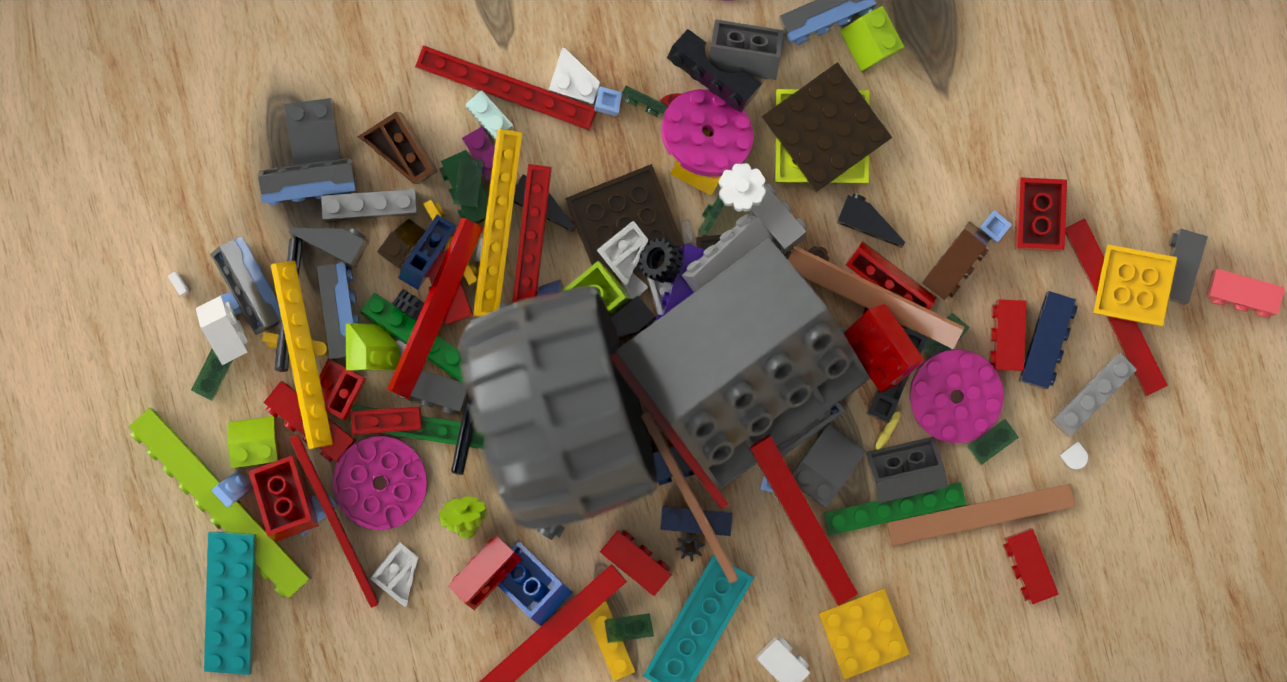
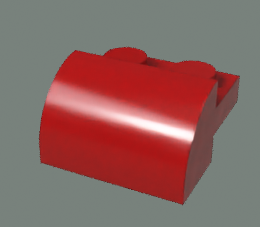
(339, 388)

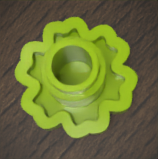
(463, 515)

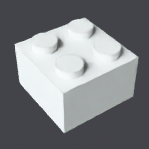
(222, 329)
(781, 663)

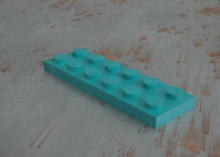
(229, 602)
(698, 625)

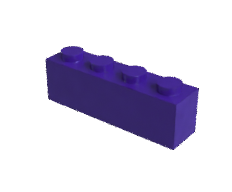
(679, 288)

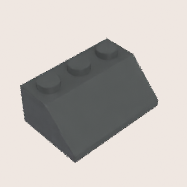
(746, 48)
(906, 469)

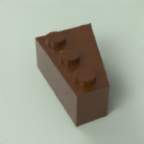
(400, 147)
(957, 261)

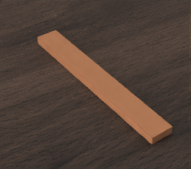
(872, 295)
(690, 497)
(980, 514)

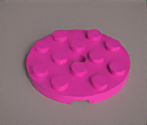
(702, 154)
(980, 401)
(355, 483)

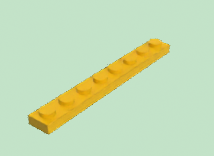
(497, 222)
(301, 354)

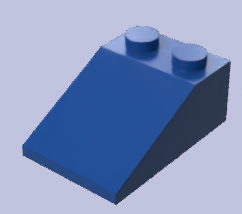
(534, 587)

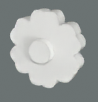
(742, 187)

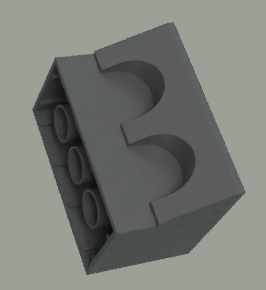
(744, 362)

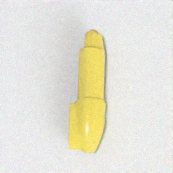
(884, 435)

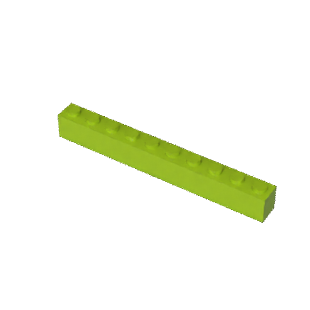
(199, 481)

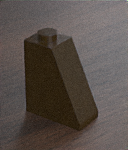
(401, 243)

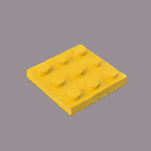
(1135, 285)
(863, 633)

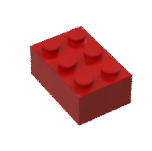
(1040, 214)
(883, 347)
(283, 498)

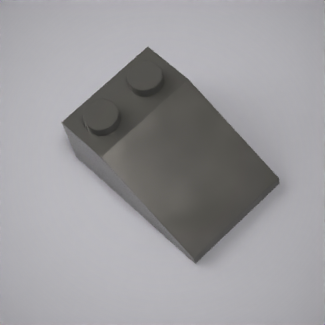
(312, 131)
(339, 243)
(827, 465)

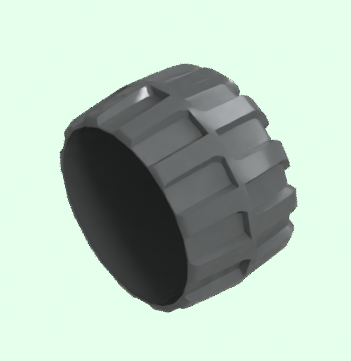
(556, 409)

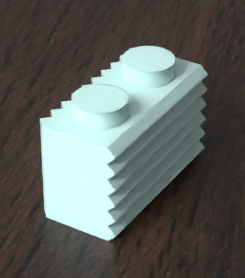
(488, 114)

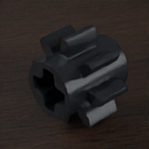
(690, 553)

